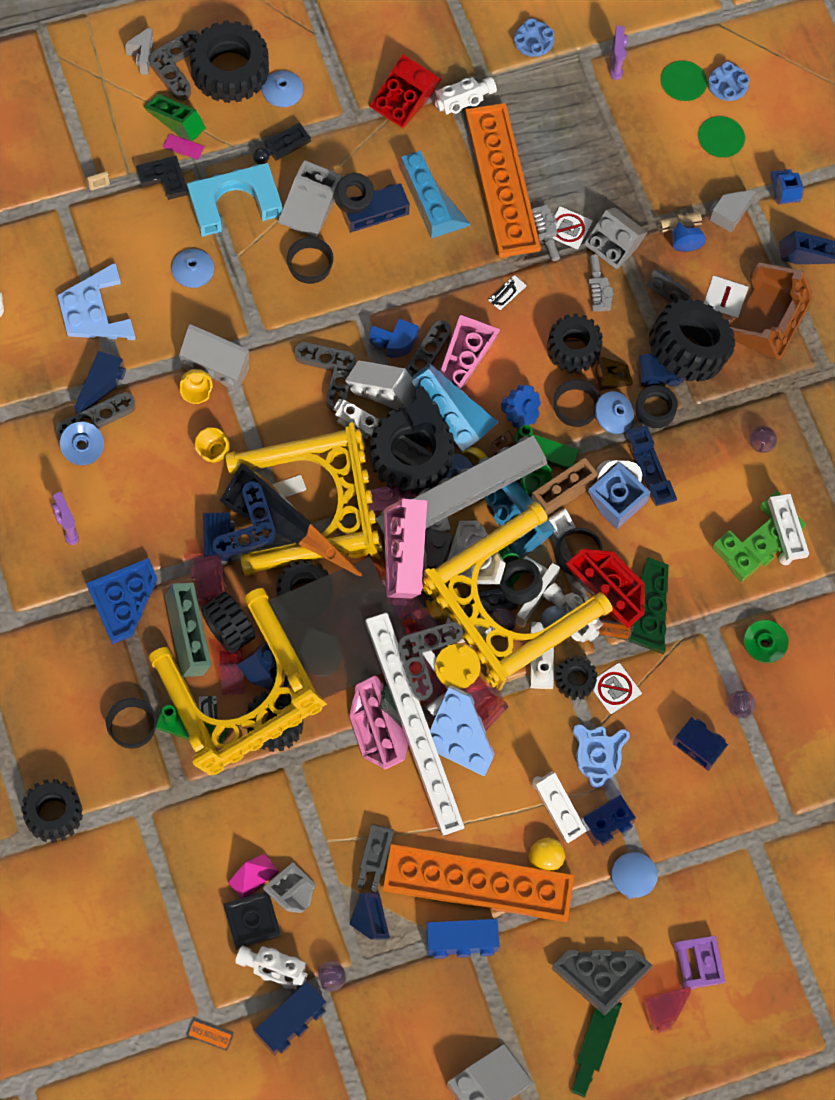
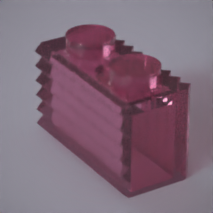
(209, 576)

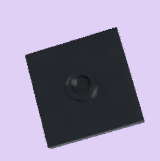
(252, 920)

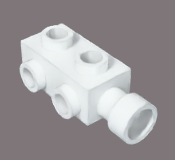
(462, 94)
(358, 418)
(569, 603)
(279, 965)

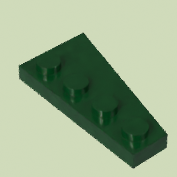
(650, 628)

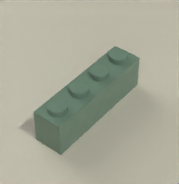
(187, 629)

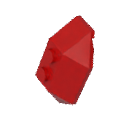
(608, 574)

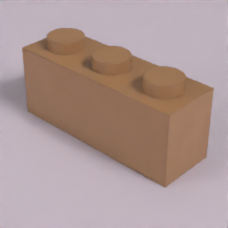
(566, 487)

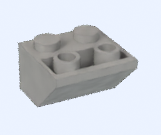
(615, 237)

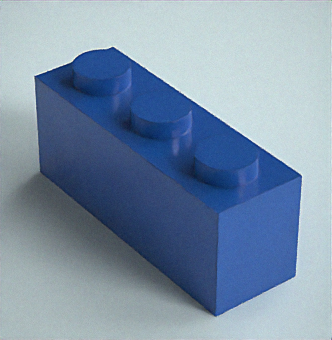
(462, 938)

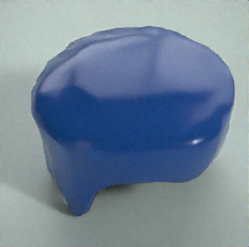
(687, 239)

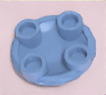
(534, 38)
(728, 82)
(634, 875)

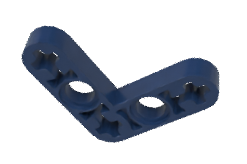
(258, 525)

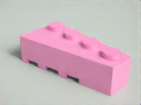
(467, 349)
(404, 547)

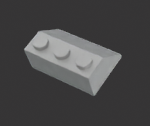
(216, 356)

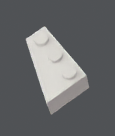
(382, 384)

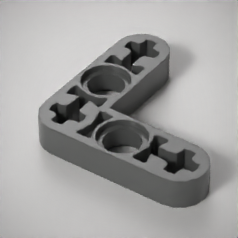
(169, 61)
(338, 369)
(420, 647)

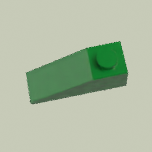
(176, 116)

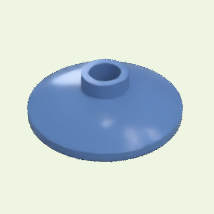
(282, 95)
(192, 276)
(607, 413)
(89, 435)

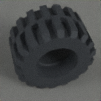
(574, 328)
(299, 574)
(228, 622)
(289, 735)
(52, 792)

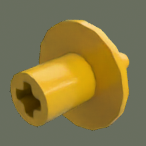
(457, 666)

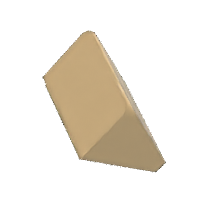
(98, 181)

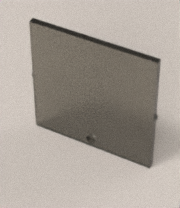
(330, 629)

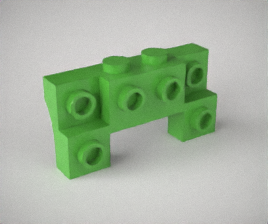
(756, 550)

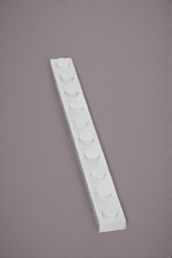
(414, 726)

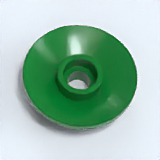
(772, 634)

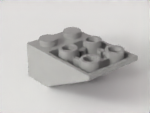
(310, 199)

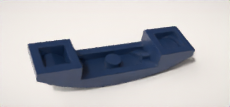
(652, 473)

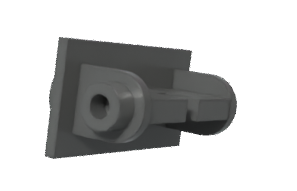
(666, 288)

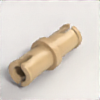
(686, 220)

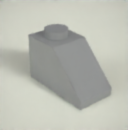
(731, 208)

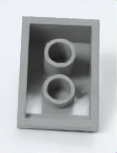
(490, 1078)

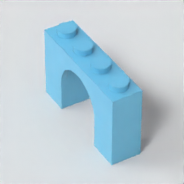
(253, 180)

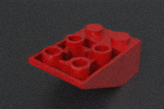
(405, 91)

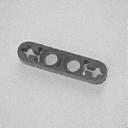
(430, 357)
(94, 412)

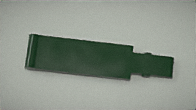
(594, 1048)

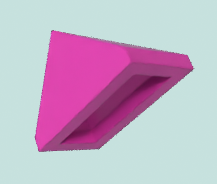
(253, 876)

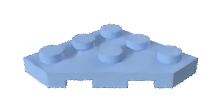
(460, 732)

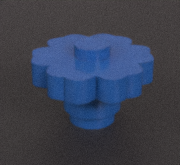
(521, 406)

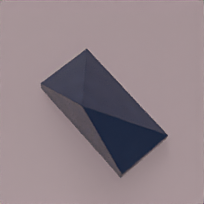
(370, 917)

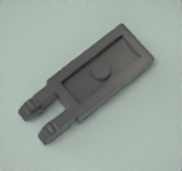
(375, 855)

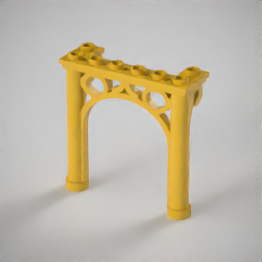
(338, 444)
(540, 642)
(304, 697)

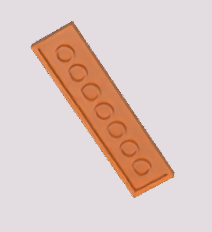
(502, 180)
(478, 883)

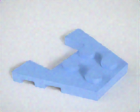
(85, 311)

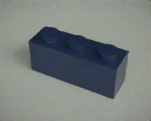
(385, 206)
(291, 1019)

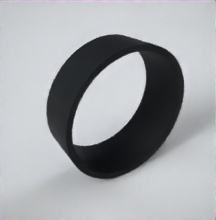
(310, 242)
(575, 384)
(558, 556)
(126, 703)

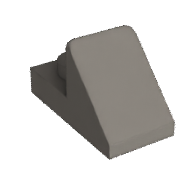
(141, 47)

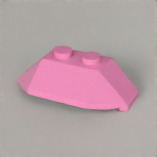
(377, 733)

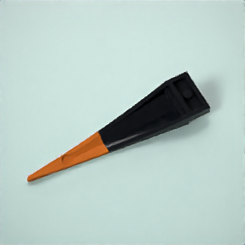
(285, 517)

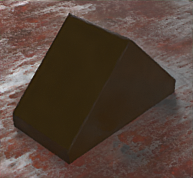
(612, 374)

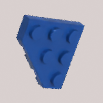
(123, 598)

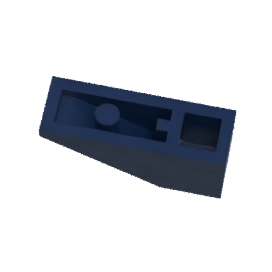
(807, 249)
(100, 381)

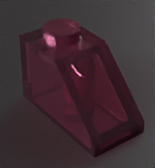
(665, 1008)

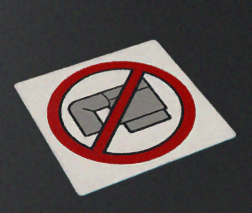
(571, 227)
(616, 688)

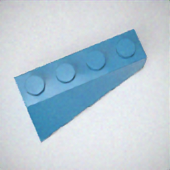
(434, 205)
(464, 416)
(509, 503)

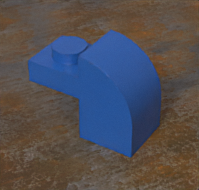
(787, 186)
(396, 343)

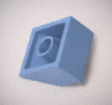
(618, 495)

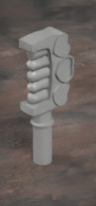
(547, 229)
(601, 289)

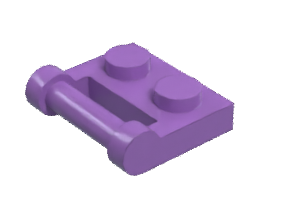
(618, 53)
(64, 517)
(707, 962)

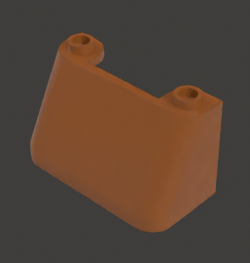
(772, 310)

